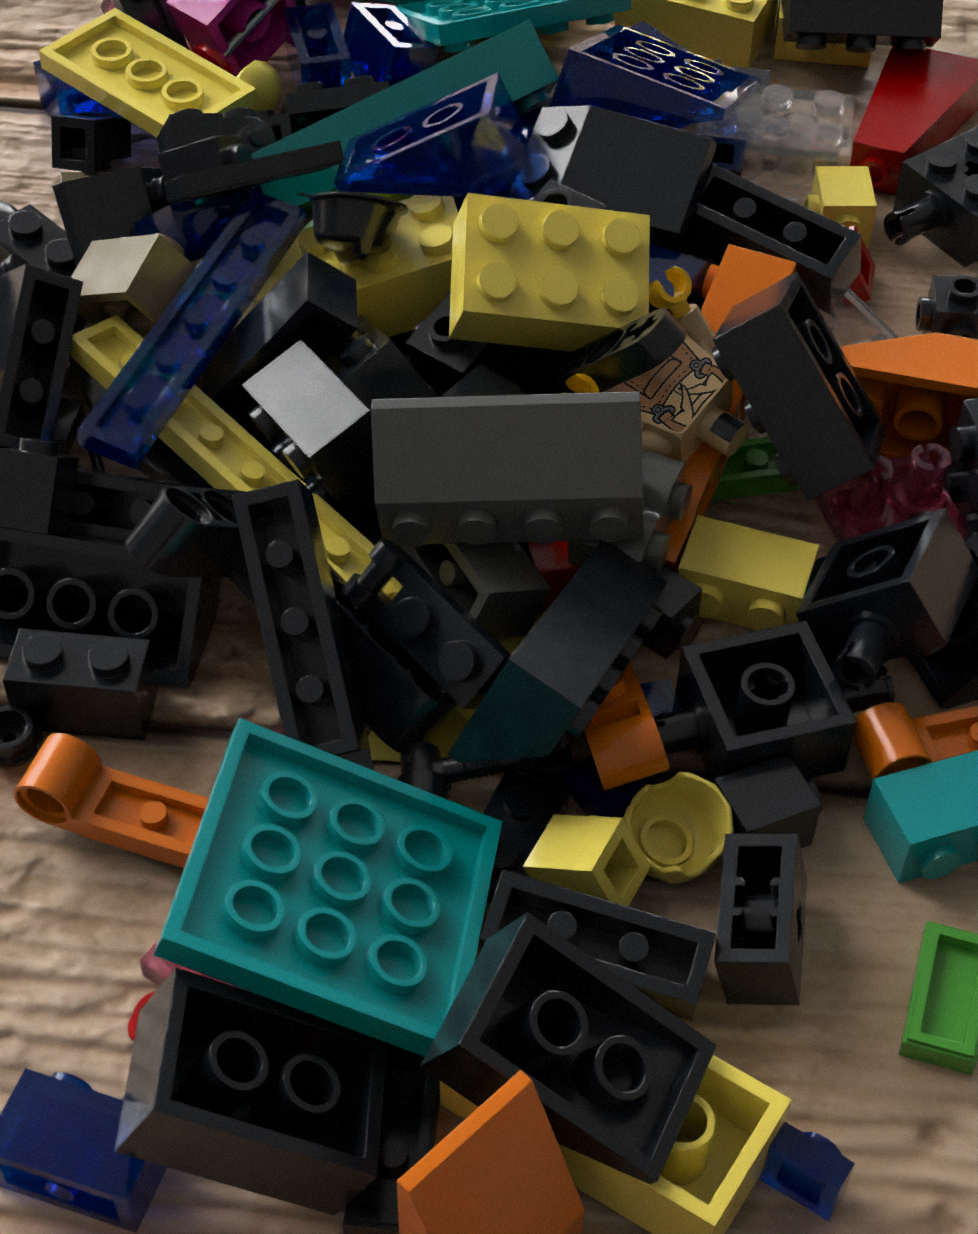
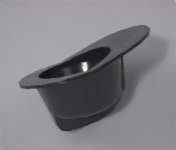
(354, 223)

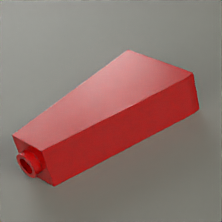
(913, 109)

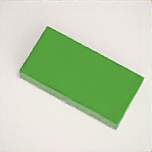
(944, 1000)

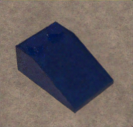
(441, 149)

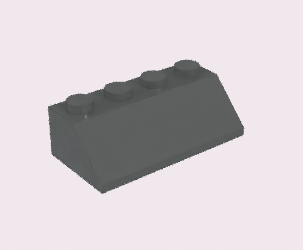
(509, 468)

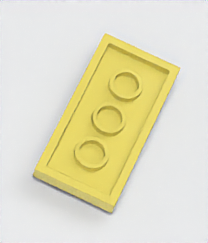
(141, 72)

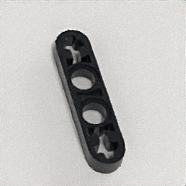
(614, 356)

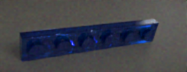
(191, 330)

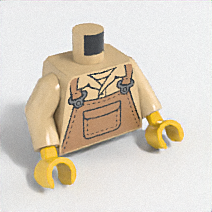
(686, 394)

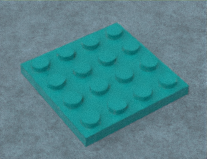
(460, 22)
(333, 889)

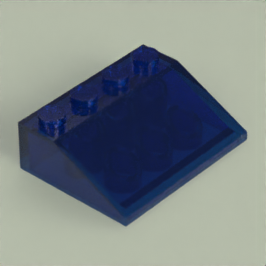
(649, 79)

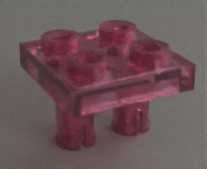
(891, 494)

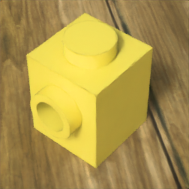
(845, 197)
(589, 857)

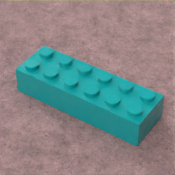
(513, 53)

